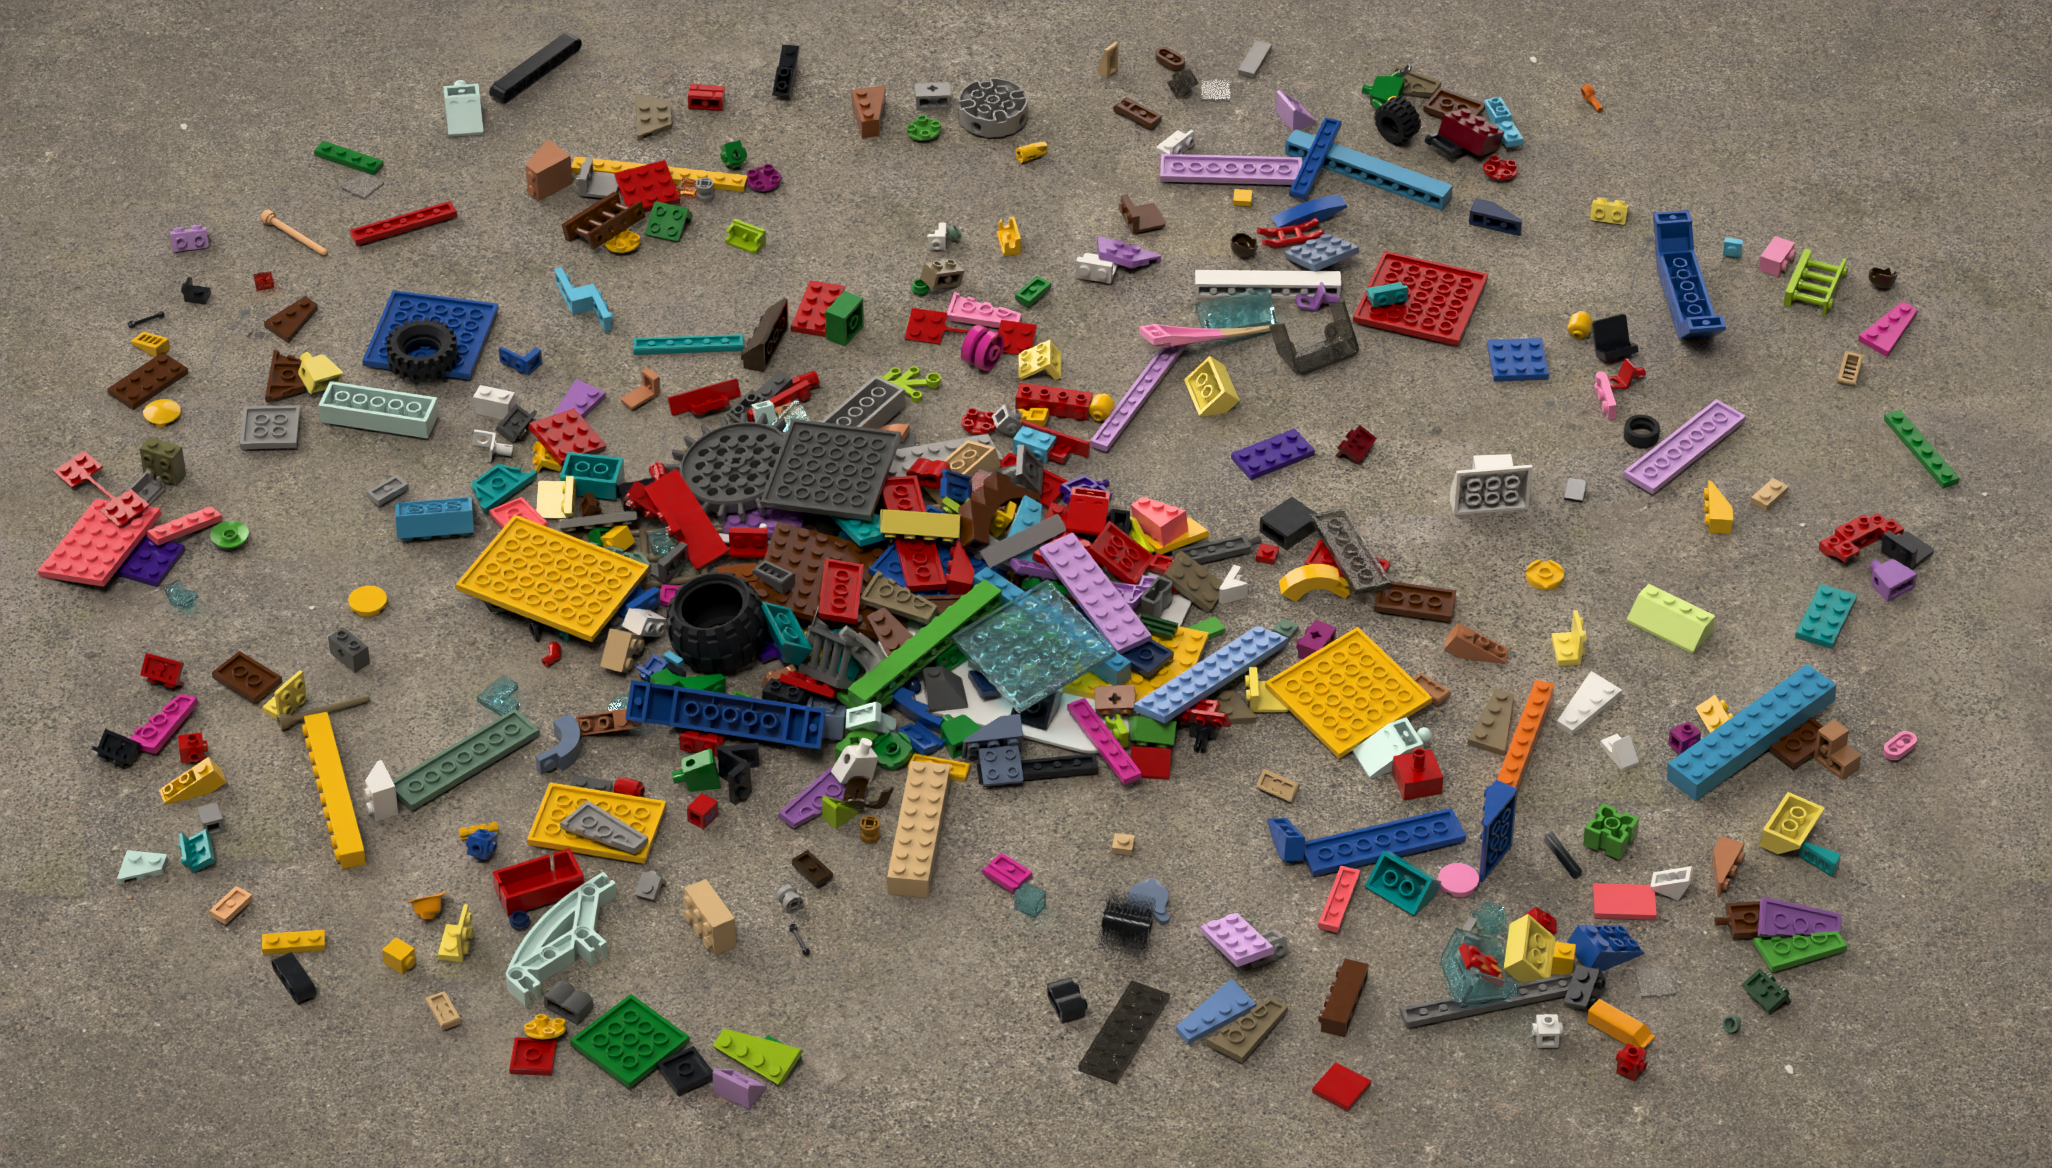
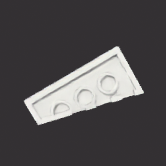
(1589, 701)

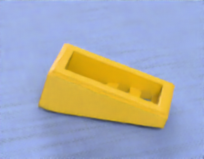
(154, 345)

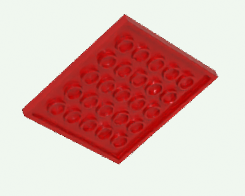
(1438, 298)

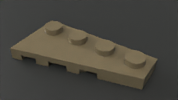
(897, 600)
(1493, 725)
(1248, 1031)

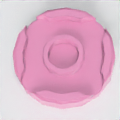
(1458, 879)

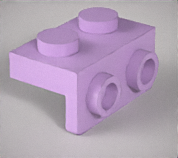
(189, 238)

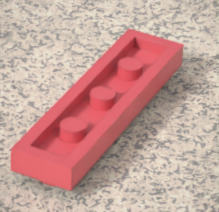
(184, 525)
(1339, 899)

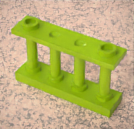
(1801, 272)

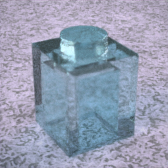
(1029, 900)

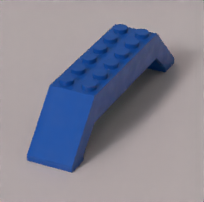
(1683, 278)
(726, 714)

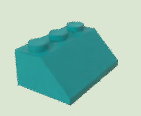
(786, 633)
(1402, 883)

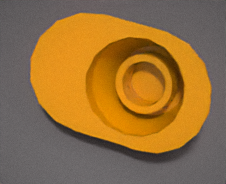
(427, 906)

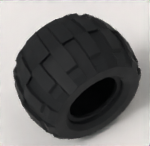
(710, 602)

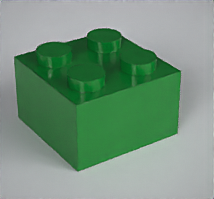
(844, 318)

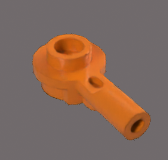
(1588, 93)

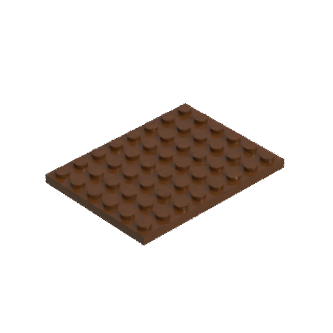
(804, 555)

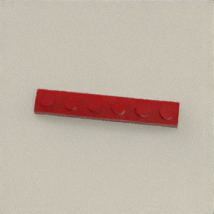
(403, 223)

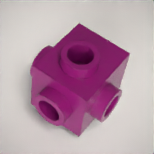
(1683, 737)

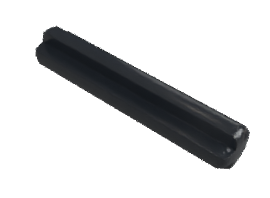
(1563, 855)

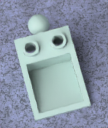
(463, 109)
(1394, 739)

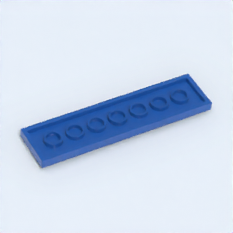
(1367, 844)

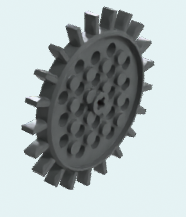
(730, 464)

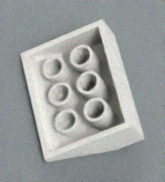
(1491, 490)

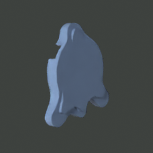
(1158, 892)

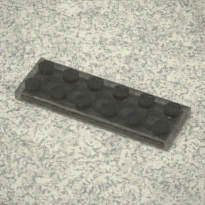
(1350, 551)
(1123, 1032)

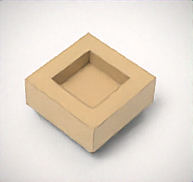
(1123, 844)

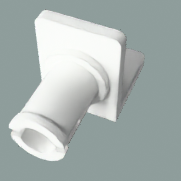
(495, 448)

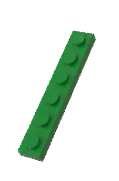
(1921, 449)

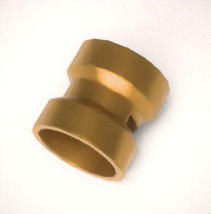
(870, 829)

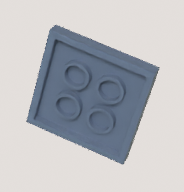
(1321, 252)

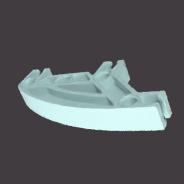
(550, 945)

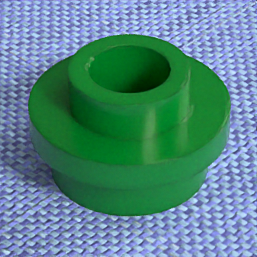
(919, 287)

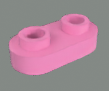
(1900, 745)

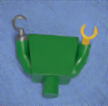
(1386, 87)

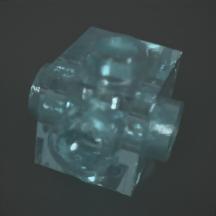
(1490, 916)

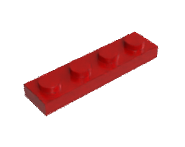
(800, 391)

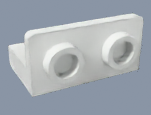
(1176, 143)

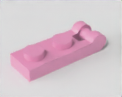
(1605, 394)

